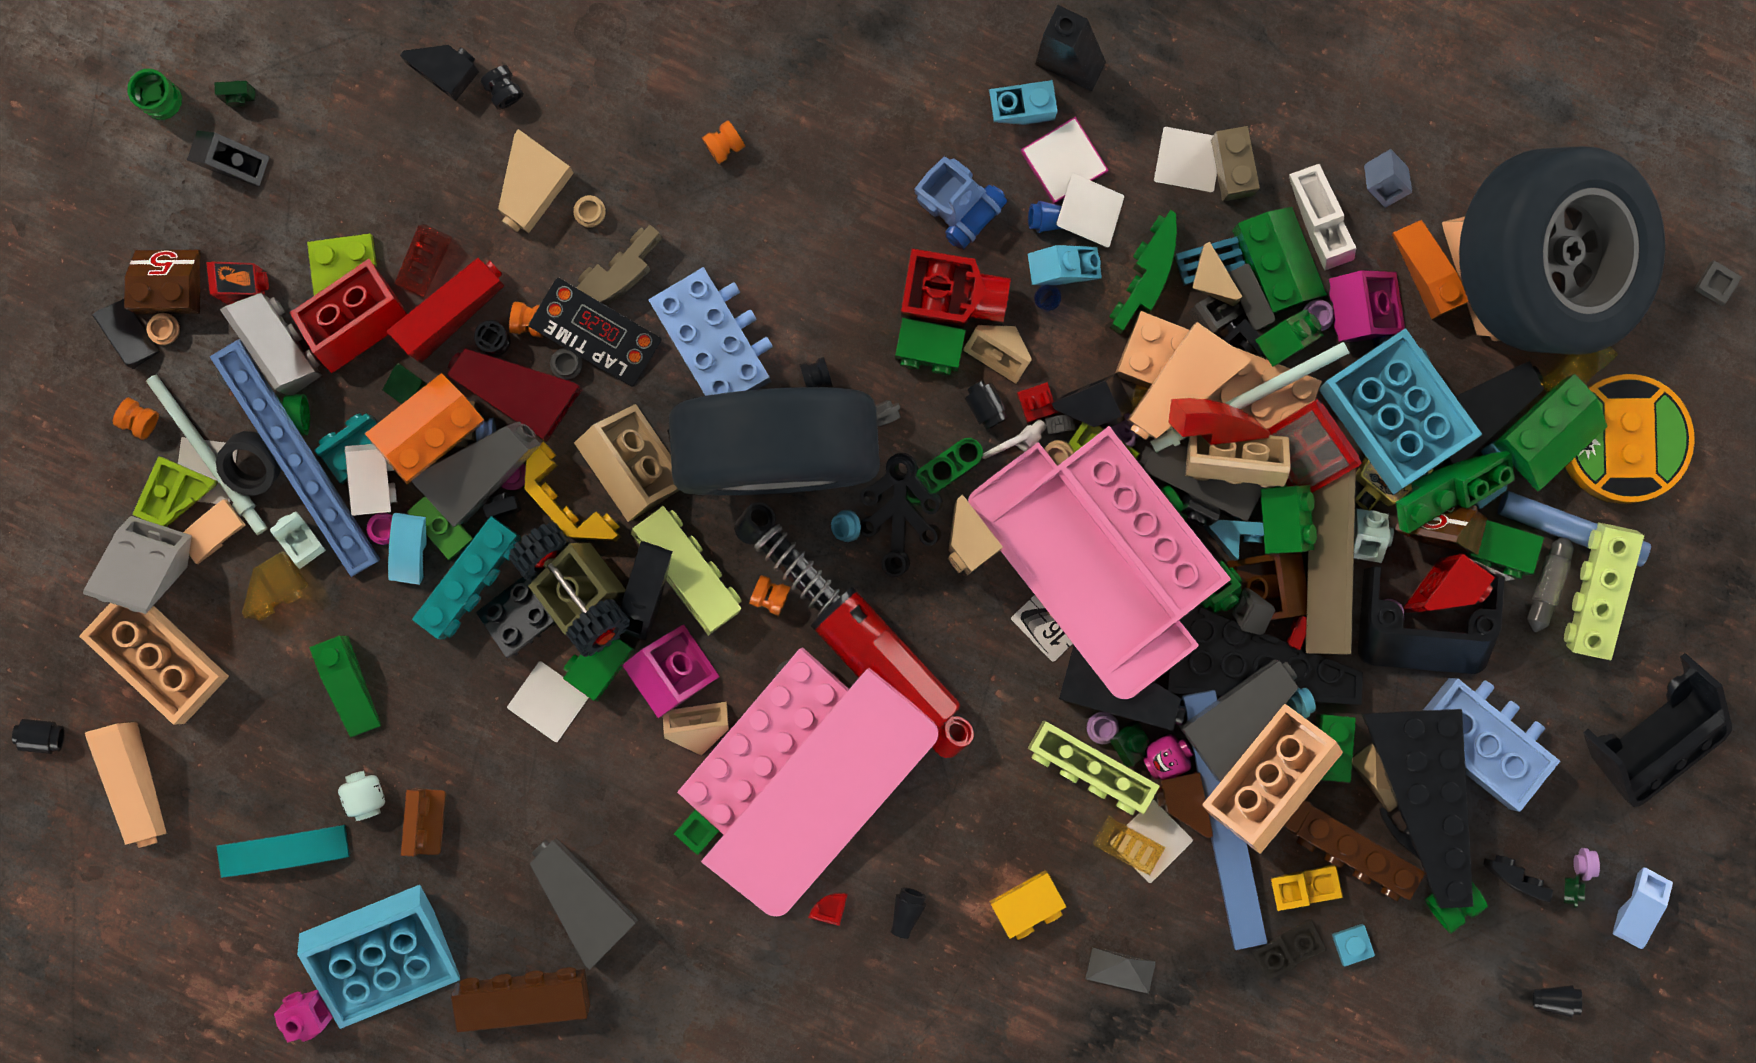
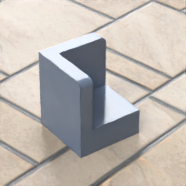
(1388, 178)

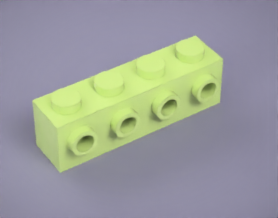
(688, 573)
(1604, 590)
(1094, 767)

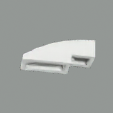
(1322, 217)

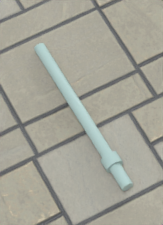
(242, 504)

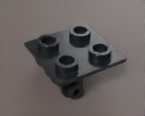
(515, 617)

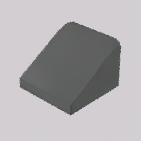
(1253, 612)

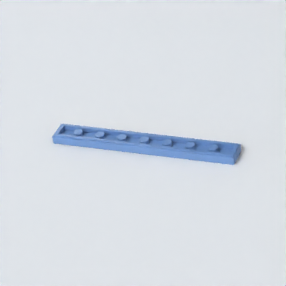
(294, 457)
(1230, 854)

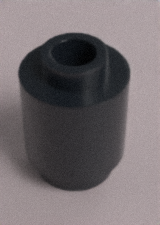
(986, 404)
(38, 736)

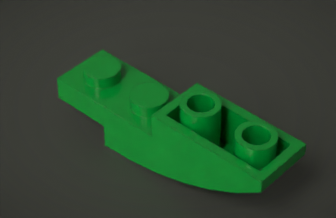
(1154, 265)
(1454, 485)

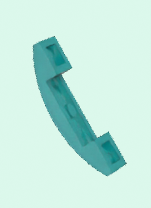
(283, 851)

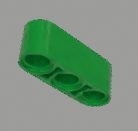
(953, 461)

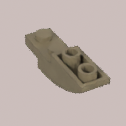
(625, 269)

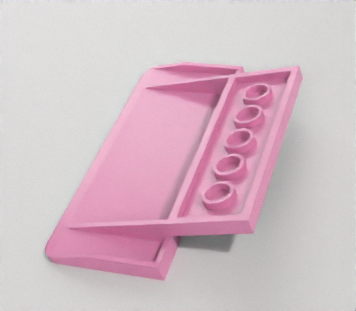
(1102, 556)
(803, 777)

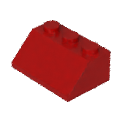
(348, 316)
(1450, 584)

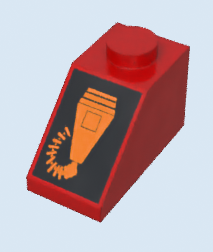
(235, 281)

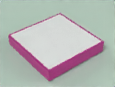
(1061, 154)

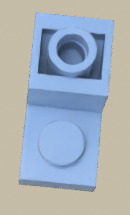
(1644, 909)

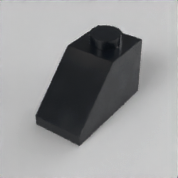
(443, 67)
(227, 157)
(1096, 402)

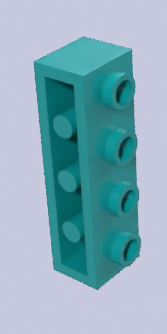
(466, 579)

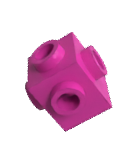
(302, 1016)

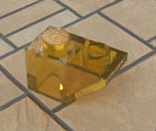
(271, 584)

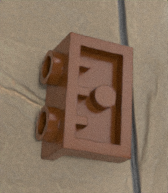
(423, 822)

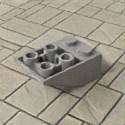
(139, 565)

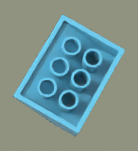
(1399, 411)
(378, 957)

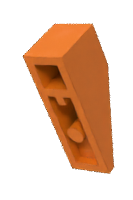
(1430, 270)

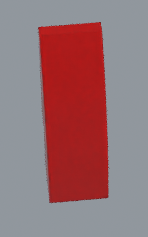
(1214, 421)

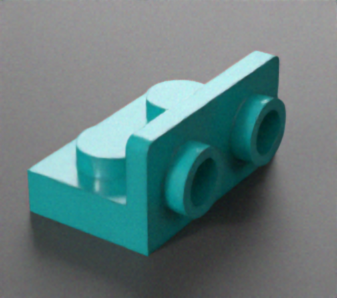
(333, 445)

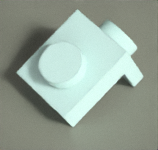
(297, 539)

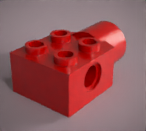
(952, 290)

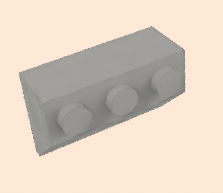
(273, 343)

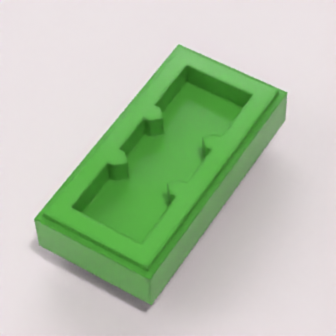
(447, 538)

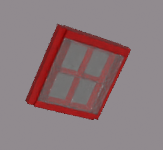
(1316, 447)

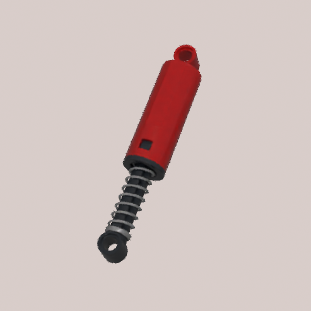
(858, 631)

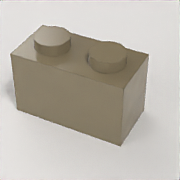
(1235, 163)

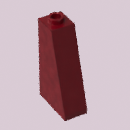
(515, 390)

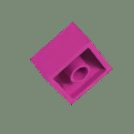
(1366, 305)
(670, 670)

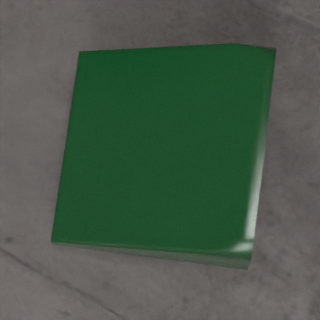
(402, 384)

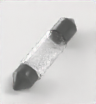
(1550, 584)

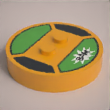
(1642, 447)

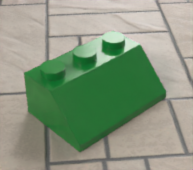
(1279, 259)
(1554, 431)

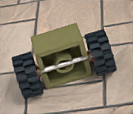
(572, 587)

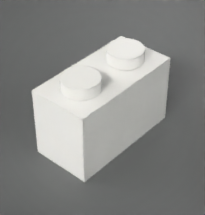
(368, 480)

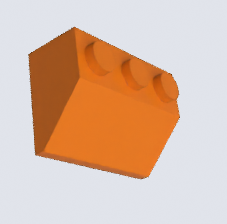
(424, 428)

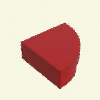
(1298, 633)
(829, 908)

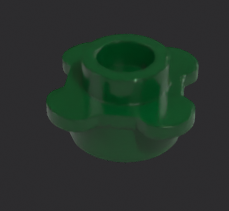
(1574, 891)

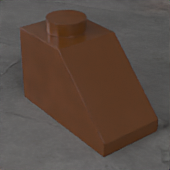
(1184, 800)

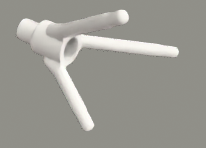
(1025, 440)

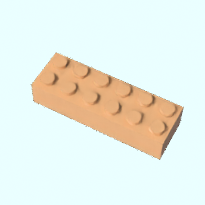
(1156, 340)

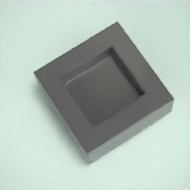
(1717, 283)

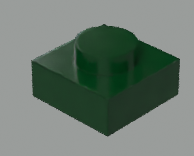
(234, 92)
(1131, 744)

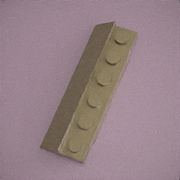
(1332, 569)

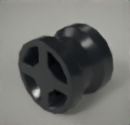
(816, 374)

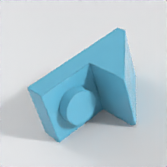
(1228, 534)

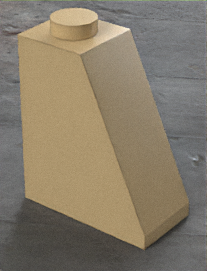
(530, 183)

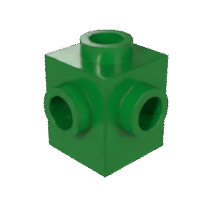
(1229, 596)

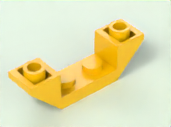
(594, 528)

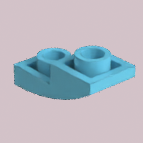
(406, 548)

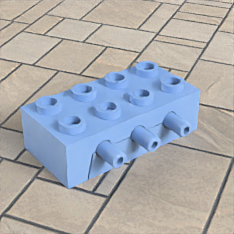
(711, 336)
(1495, 749)

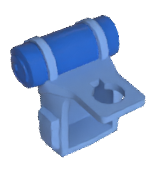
(959, 200)

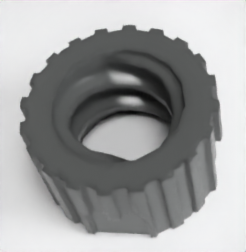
(1060, 424)

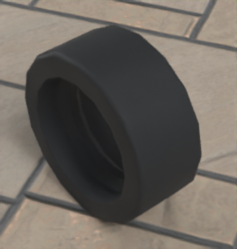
(237, 479)

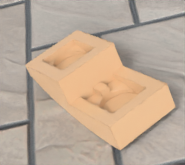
(212, 530)

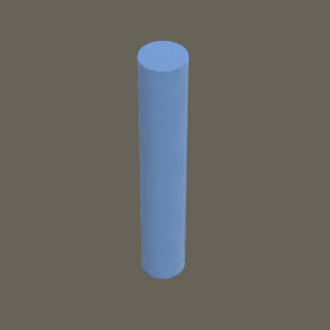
(1554, 521)

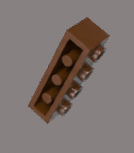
(1359, 853)
(520, 999)

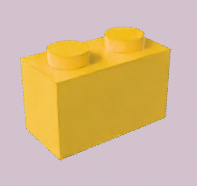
(1028, 905)

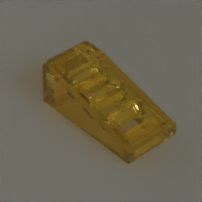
(1106, 832)

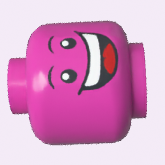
(1168, 757)

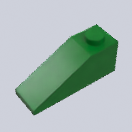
(345, 684)

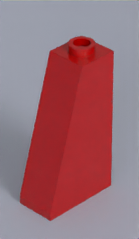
(446, 309)

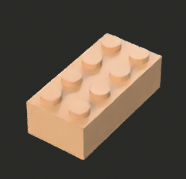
(155, 660)
(1272, 778)

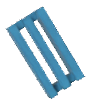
(1235, 253)

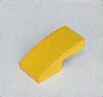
(1306, 887)

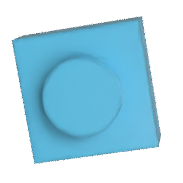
(1353, 945)

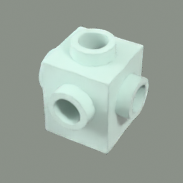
(1371, 535)

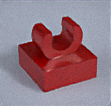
(1036, 402)

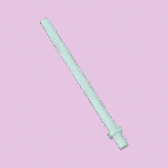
(1264, 389)

